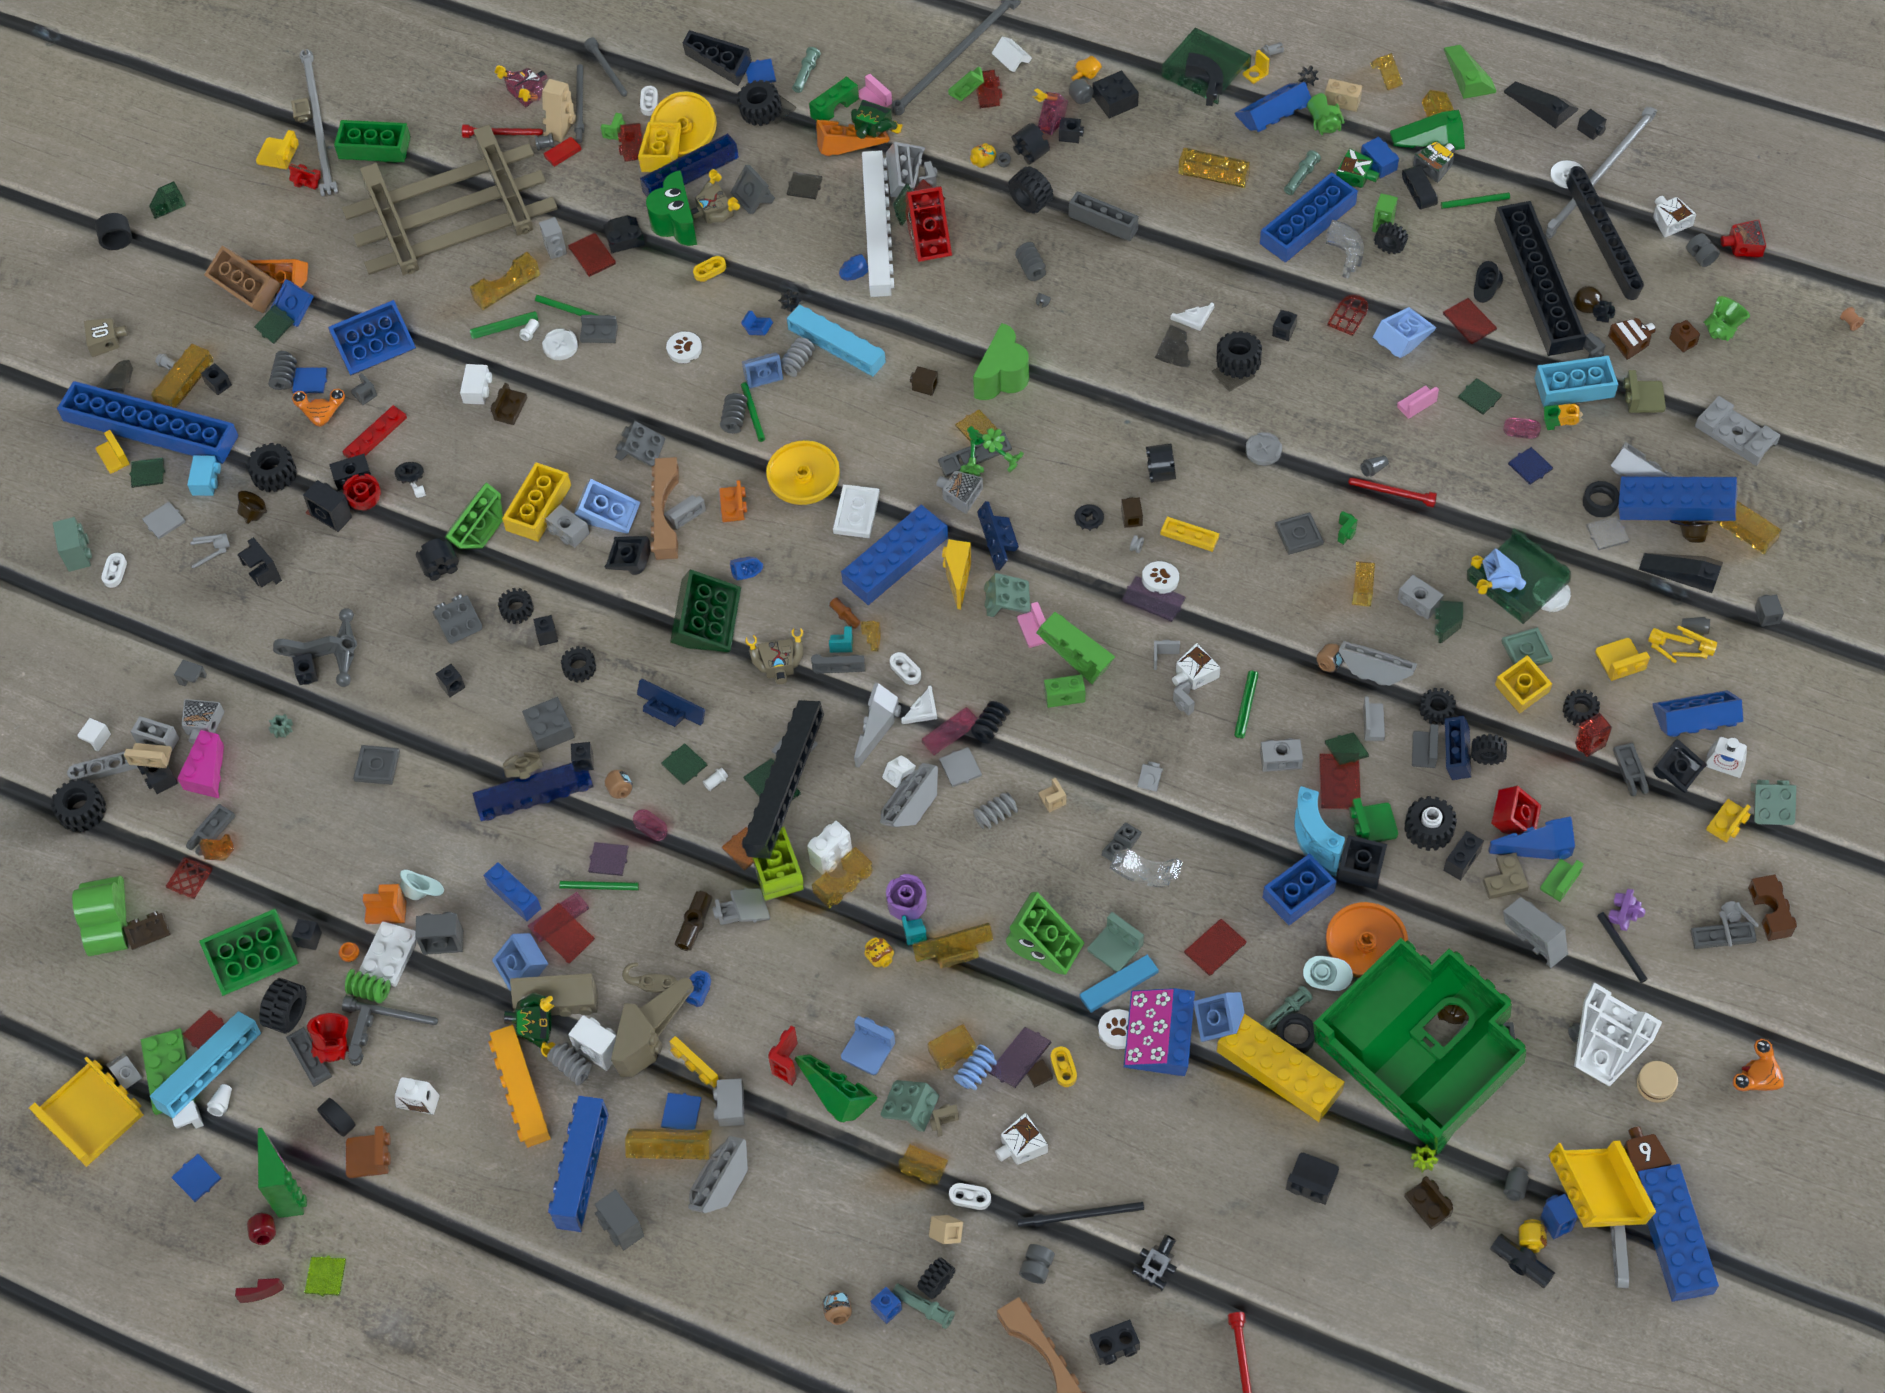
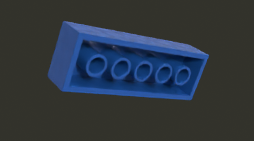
(1308, 217)
(1678, 498)
(894, 554)
(578, 1164)
(1678, 1235)

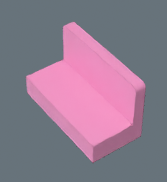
(875, 92)
(1418, 401)
(1030, 624)

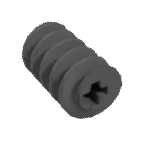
(1030, 261)
(282, 371)
(733, 413)

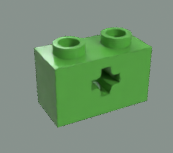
(1384, 211)
(1064, 691)

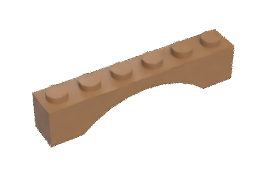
(666, 478)
(1020, 1324)

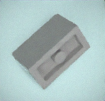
(685, 511)
(1373, 721)

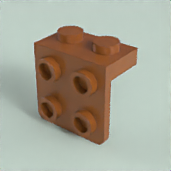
(368, 1154)

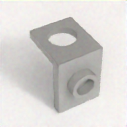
(1165, 647)
(124, 1071)

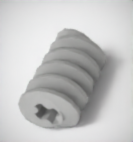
(797, 356)
(992, 810)
(569, 1064)

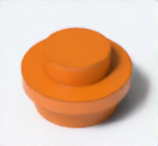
(349, 952)

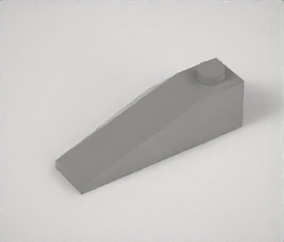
(1634, 464)
(882, 714)

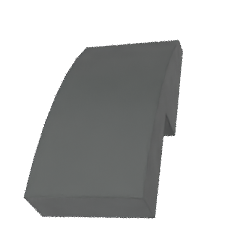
(1123, 839)

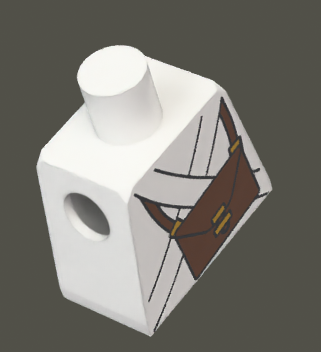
(1672, 215)
(1196, 668)
(412, 1096)
(1021, 1141)

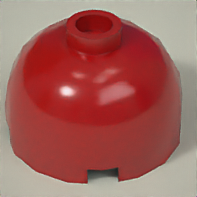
(362, 492)

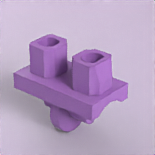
(1630, 909)

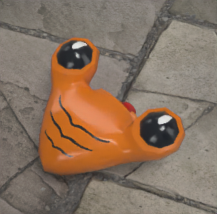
(319, 410)
(1762, 1073)

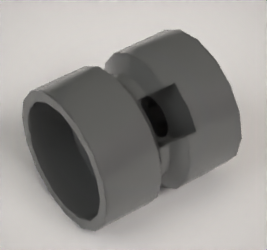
(1703, 250)
(1036, 1265)

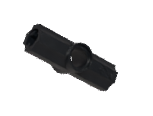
(1522, 1261)

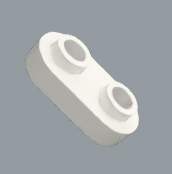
(648, 100)
(112, 571)
(906, 669)
(971, 1194)

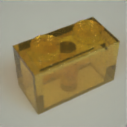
(1363, 583)
(951, 1047)

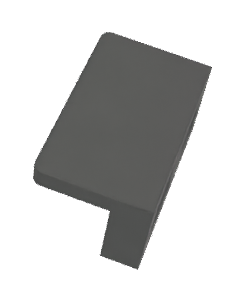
(1425, 748)

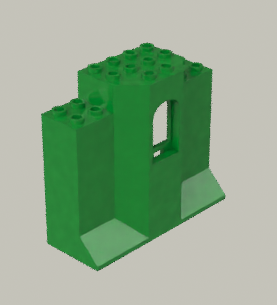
(1380, 1035)

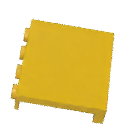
(88, 1112)
(1602, 1186)

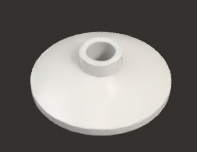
(1560, 172)

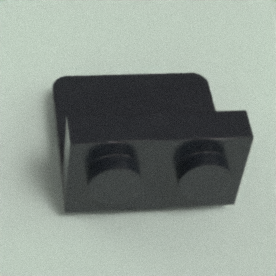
(1312, 1178)

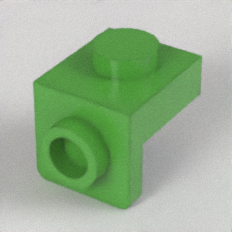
(611, 131)

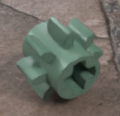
(280, 726)

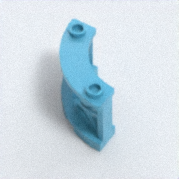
(1314, 834)

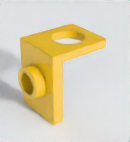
(1261, 67)

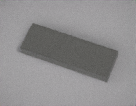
(1715, 935)
(302, 1046)

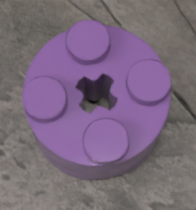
(906, 897)

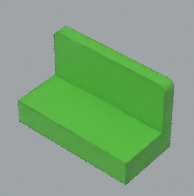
(967, 84)
(1561, 879)

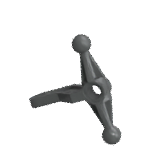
(342, 647)

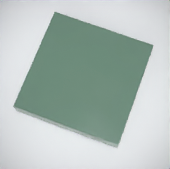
(1527, 643)

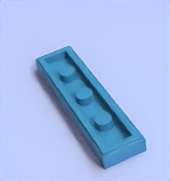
(1119, 983)

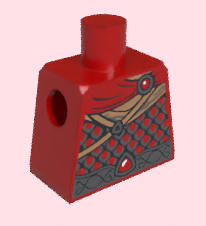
(1746, 239)

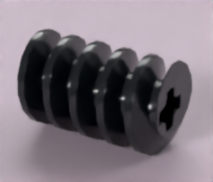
(989, 721)

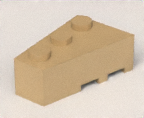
(558, 109)

